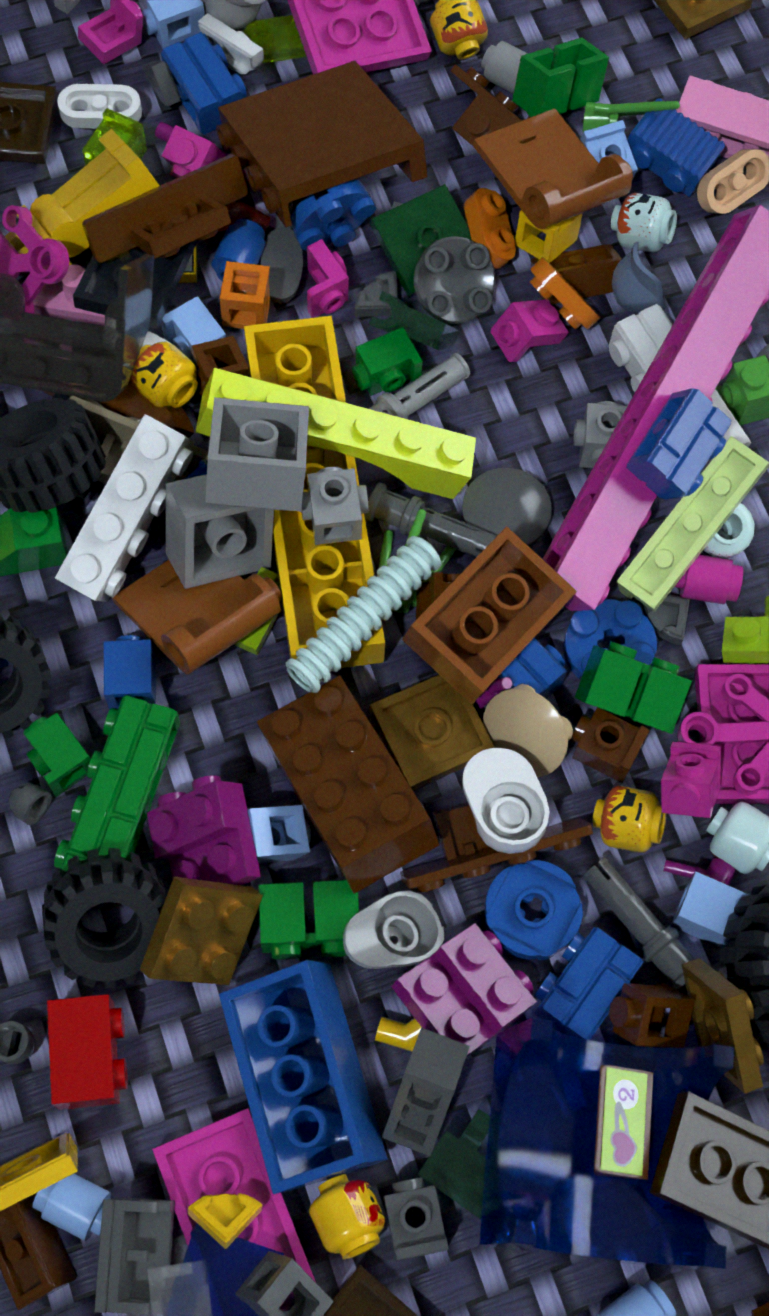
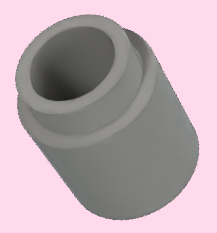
(502, 65)

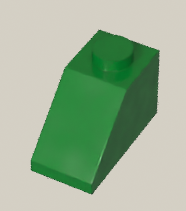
(31, 541)

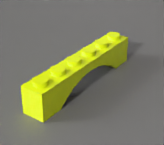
(412, 451)

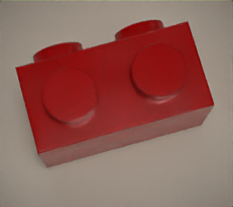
(85, 1052)

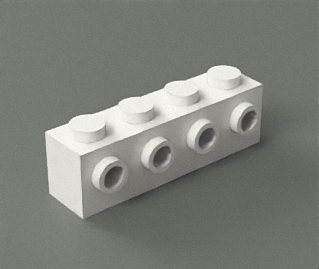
(125, 510)

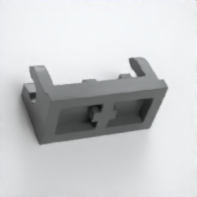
(132, 1239)

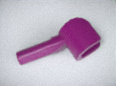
(495, 688)
(717, 870)

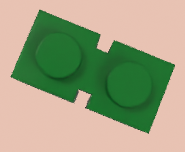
(560, 77)
(632, 688)
(284, 918)

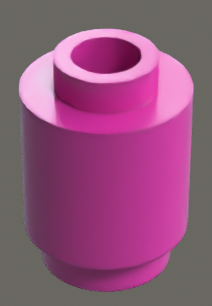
(711, 580)

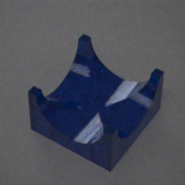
(543, 1144)

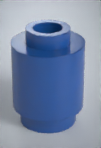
(240, 243)

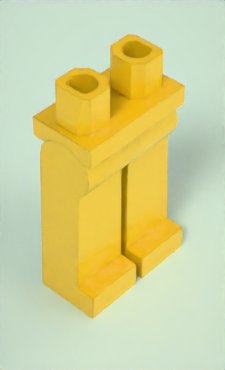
(102, 184)

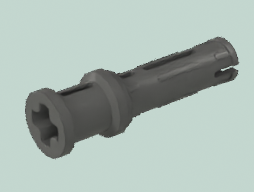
(444, 529)
(658, 942)

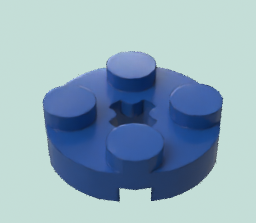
(332, 215)
(611, 618)
(559, 901)

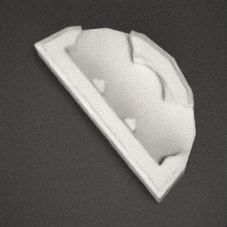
(239, 50)

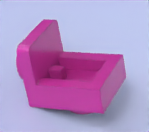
(113, 30)
(331, 280)
(526, 326)

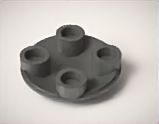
(454, 280)
(508, 499)

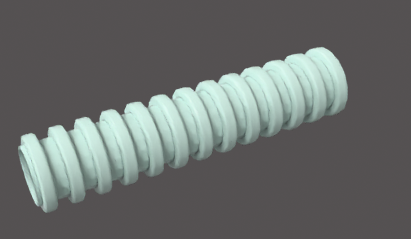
(363, 614)

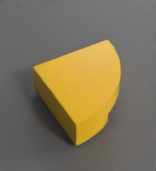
(224, 1215)

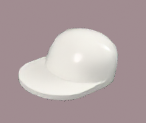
(505, 800)

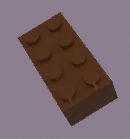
(348, 784)

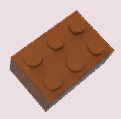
(488, 615)

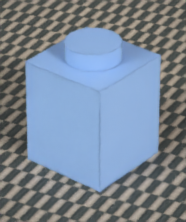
(706, 909)

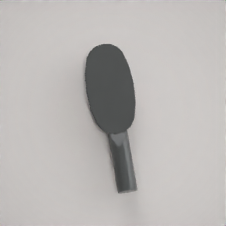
(285, 261)

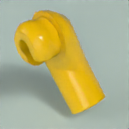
(398, 1033)

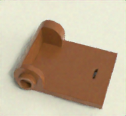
(552, 169)
(199, 620)

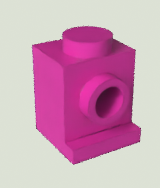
(189, 152)
(691, 780)

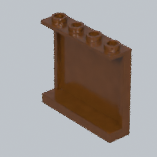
(318, 136)

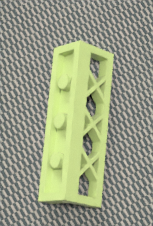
(692, 525)

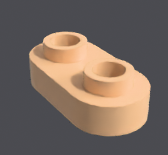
(730, 182)

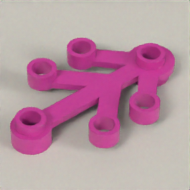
(45, 260)
(736, 732)

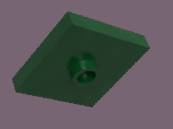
(415, 226)

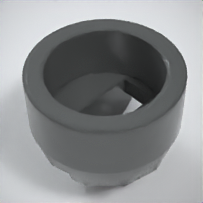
(29, 802)
(9, 1040)

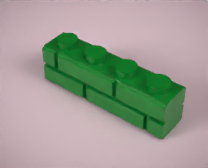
(122, 780)

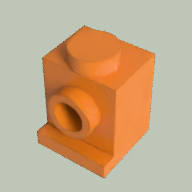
(244, 295)

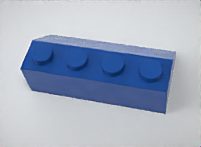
(302, 1076)

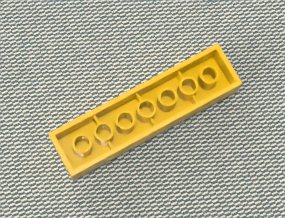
(312, 576)

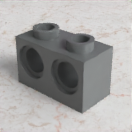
(425, 1091)

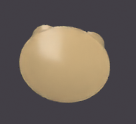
(530, 726)

